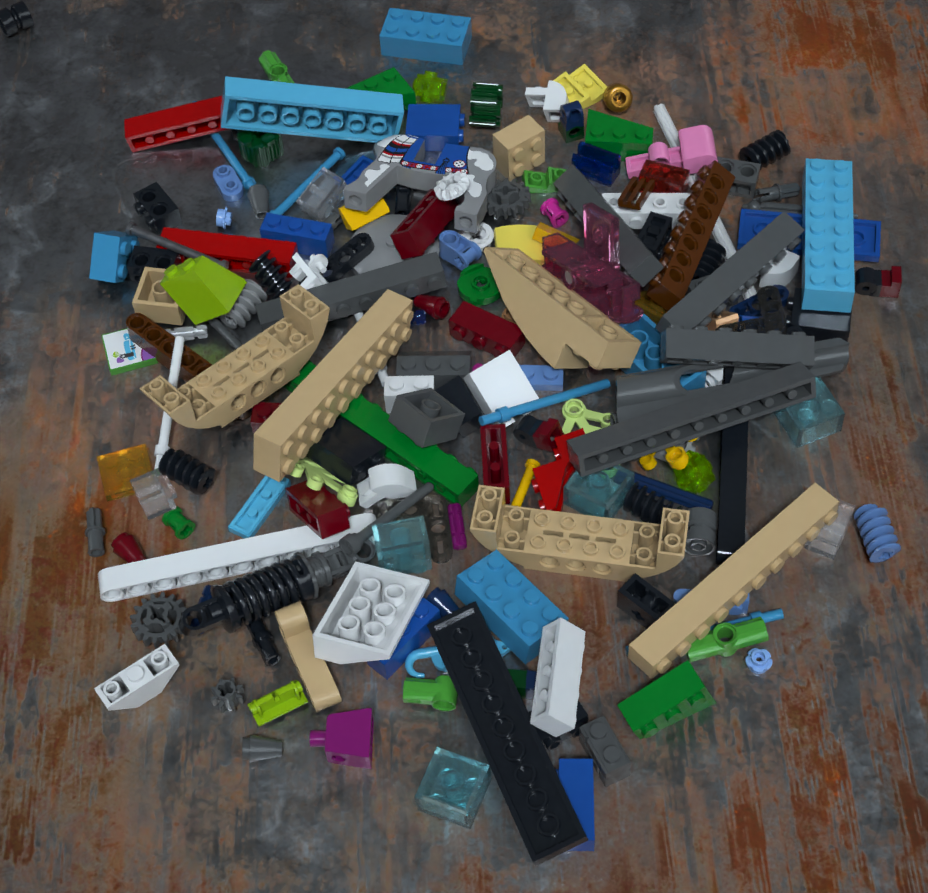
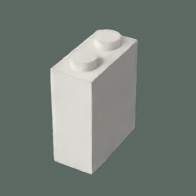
(500, 385)

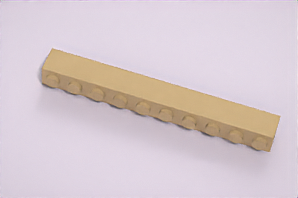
(732, 581)

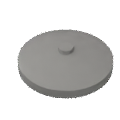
(384, 248)

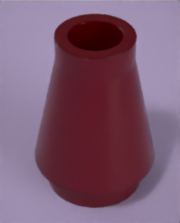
(433, 305)
(127, 548)

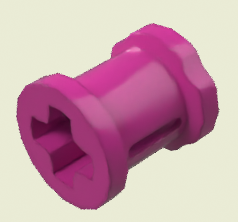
(556, 215)

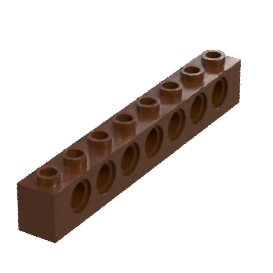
(691, 235)

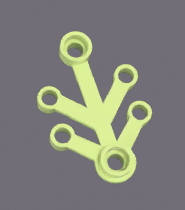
(581, 417)
(317, 476)

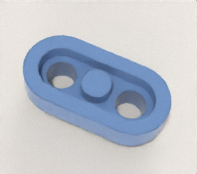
(228, 183)

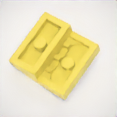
(582, 86)
(519, 237)

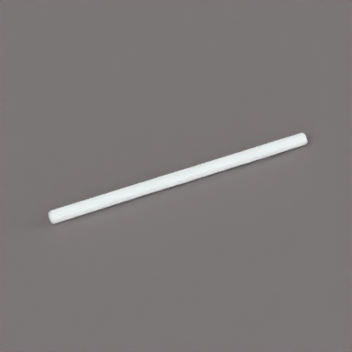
(719, 231)

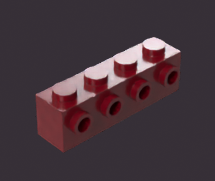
(423, 225)

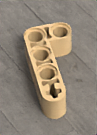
(312, 671)

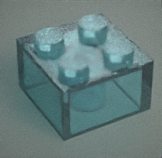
(812, 418)
(599, 492)
(403, 545)
(453, 787)

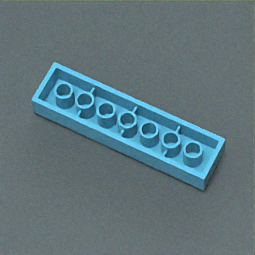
(310, 110)
(828, 236)

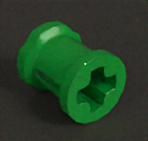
(179, 523)

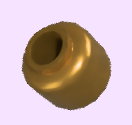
(620, 104)

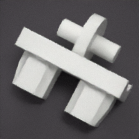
(310, 268)

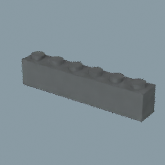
(735, 349)

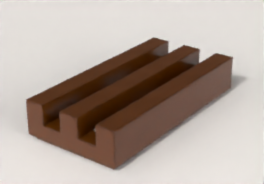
(632, 191)

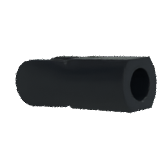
(403, 200)

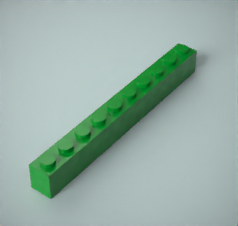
(429, 463)

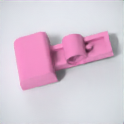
(695, 150)

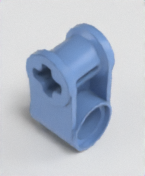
(458, 249)

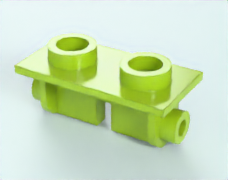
(277, 703)

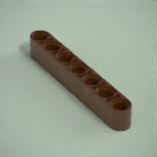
(160, 345)

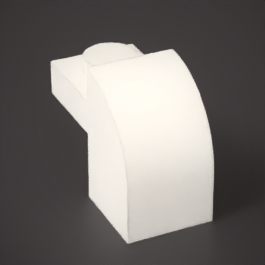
(548, 98)
(782, 272)
(387, 482)

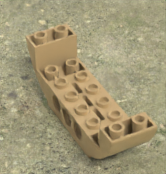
(249, 371)
(578, 541)

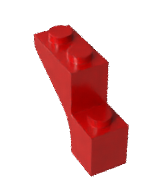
(554, 475)

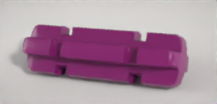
(457, 526)

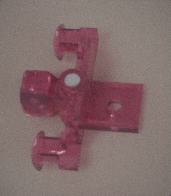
(595, 266)

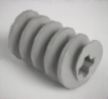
(244, 305)

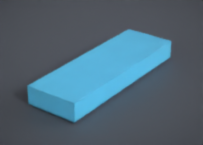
(258, 507)

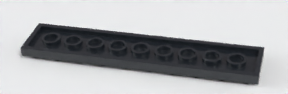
(506, 736)

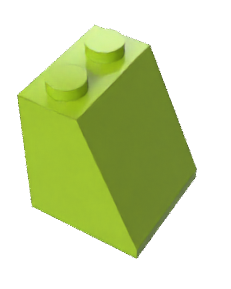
(202, 288)

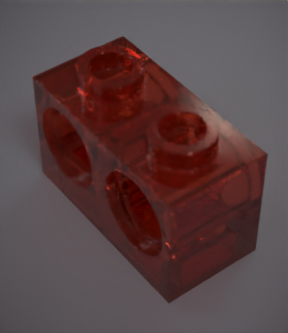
(667, 177)

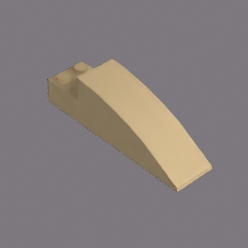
(557, 319)

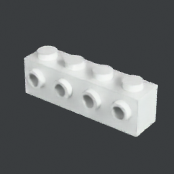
(663, 203)
(558, 677)

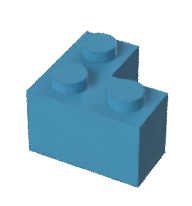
(110, 255)

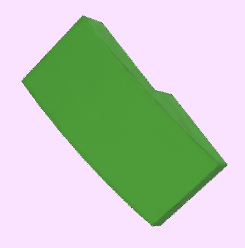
(542, 182)

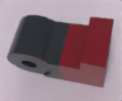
(878, 282)
(538, 432)

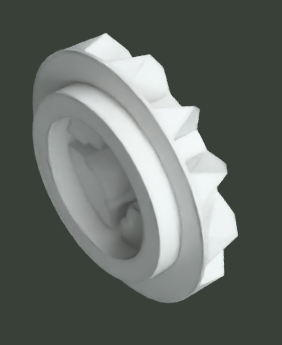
(452, 186)
(486, 235)

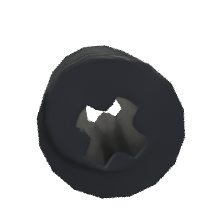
(766, 149)
(710, 260)
(270, 275)
(186, 471)
(645, 505)

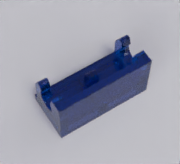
(597, 163)

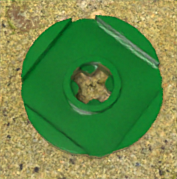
(471, 292)

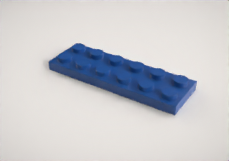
(866, 233)

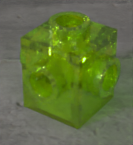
(430, 86)
(696, 474)

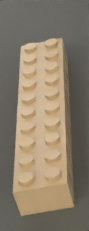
(332, 386)

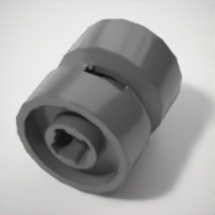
(701, 531)

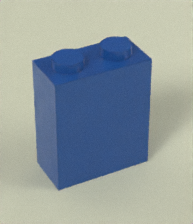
(436, 124)

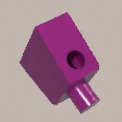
(347, 738)

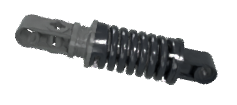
(270, 589)

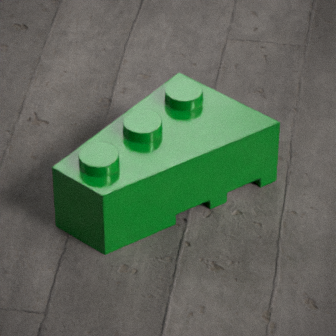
(388, 82)
(617, 134)
(666, 701)

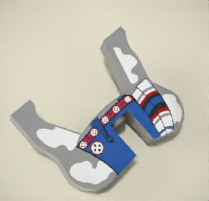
(401, 162)

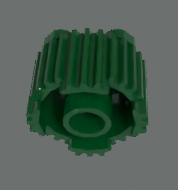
(486, 105)
(260, 147)

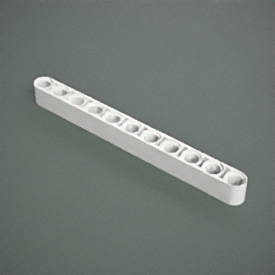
(217, 561)

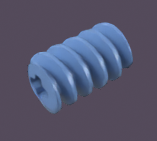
(876, 532)

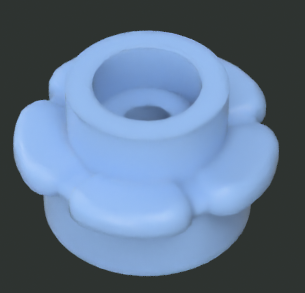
(223, 218)
(756, 666)

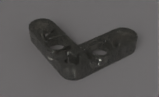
(769, 321)
(425, 509)

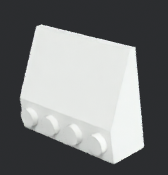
(368, 615)

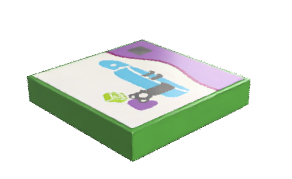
(124, 354)

